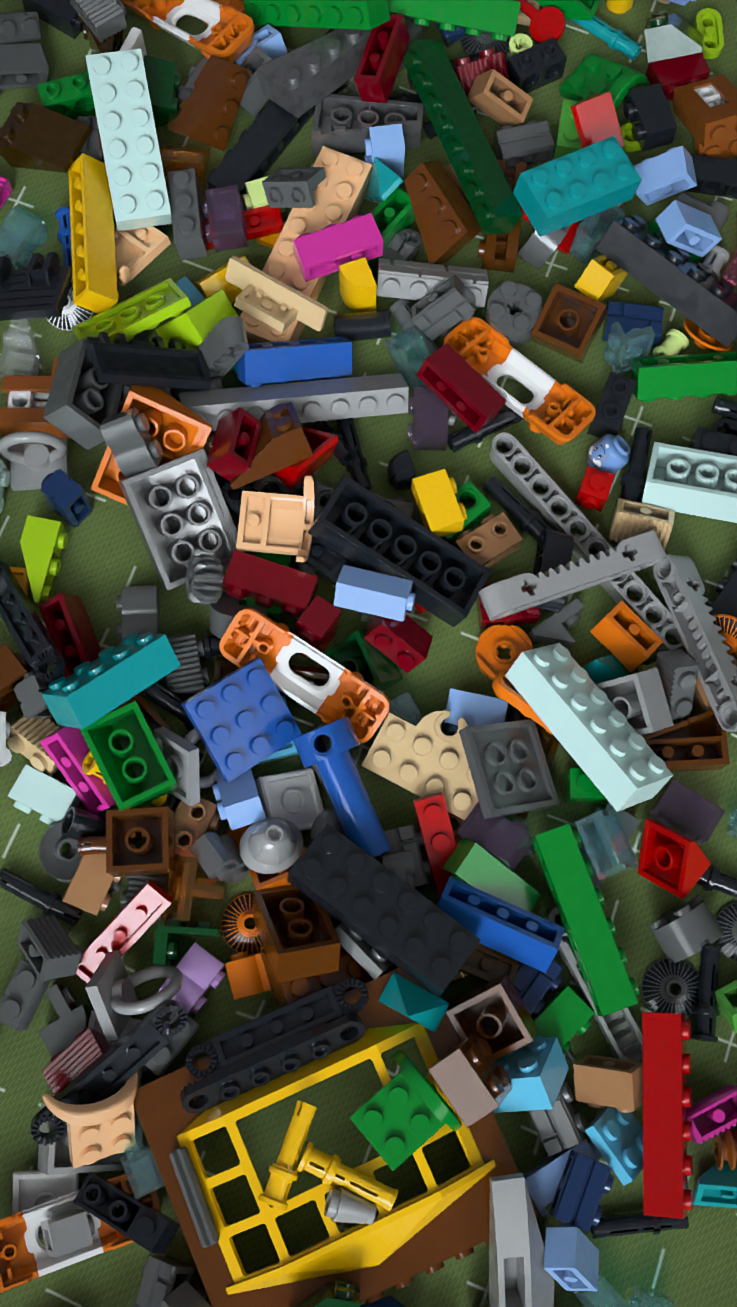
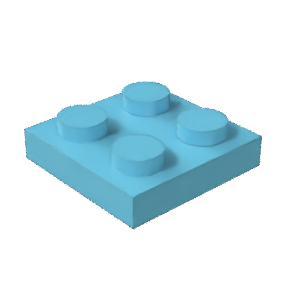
(619, 1142)

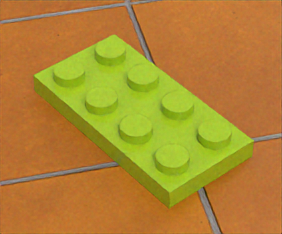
(136, 313)

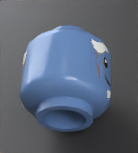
(609, 453)

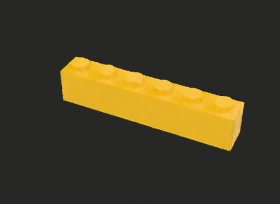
(92, 236)

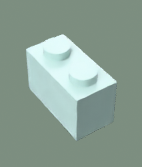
(42, 794)

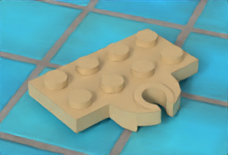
(425, 760)

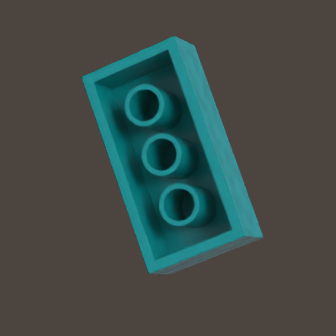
(576, 186)
(110, 679)

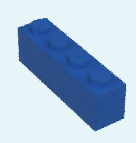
(295, 360)
(502, 924)

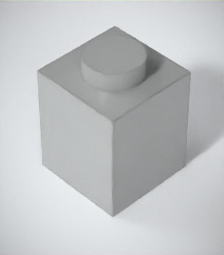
(67, 1233)

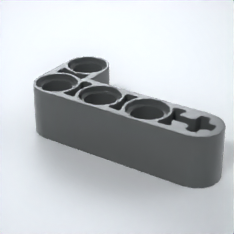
(224, 346)

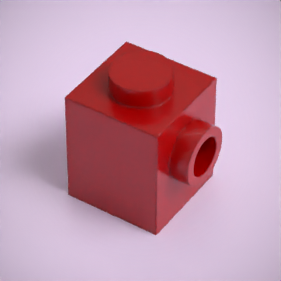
(594, 489)

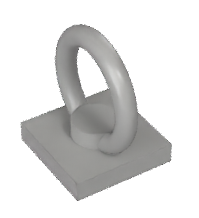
(33, 457)
(183, 762)
(114, 993)

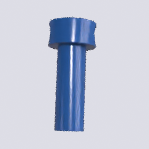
(344, 783)

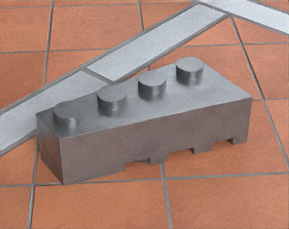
(313, 70)
(345, 120)

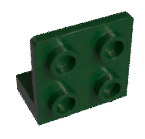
(167, 949)

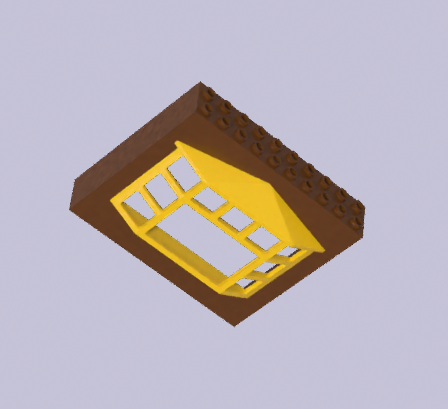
(376, 1256)

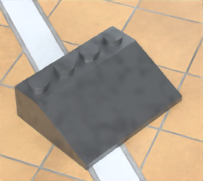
(180, 515)

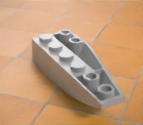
(516, 1248)

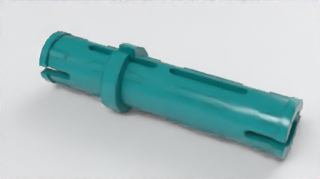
(614, 38)

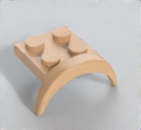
(136, 250)
(277, 522)
(98, 1127)

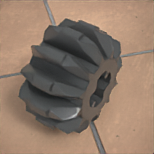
(204, 579)

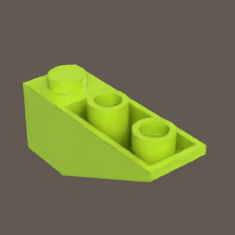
(41, 550)

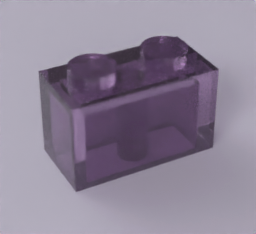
(225, 218)
(430, 420)
(686, 812)
(498, 836)

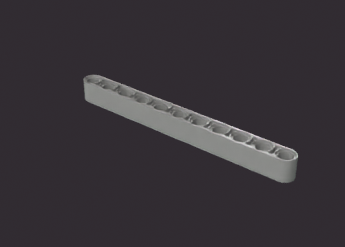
(591, 537)

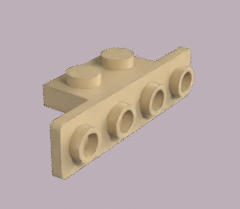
(272, 299)

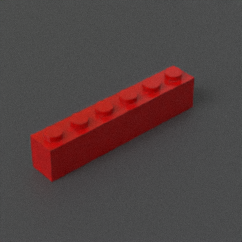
(665, 1116)

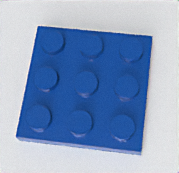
(241, 719)

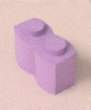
(199, 973)

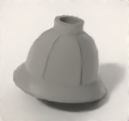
(271, 845)

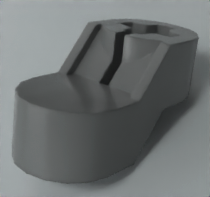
(402, 246)

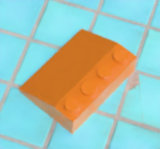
(170, 423)

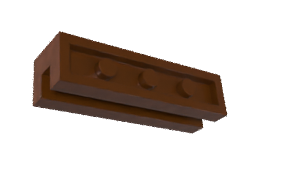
(500, 250)

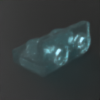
(624, 347)

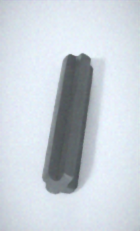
(194, 1197)

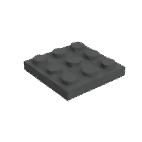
(508, 768)

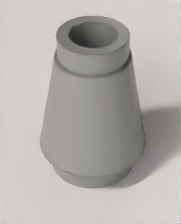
(348, 1207)

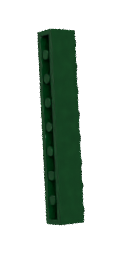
(462, 137)

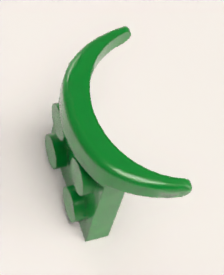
(601, 75)
(403, 1114)

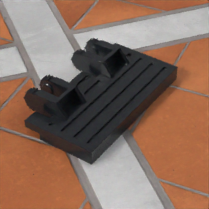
(33, 291)
(148, 363)

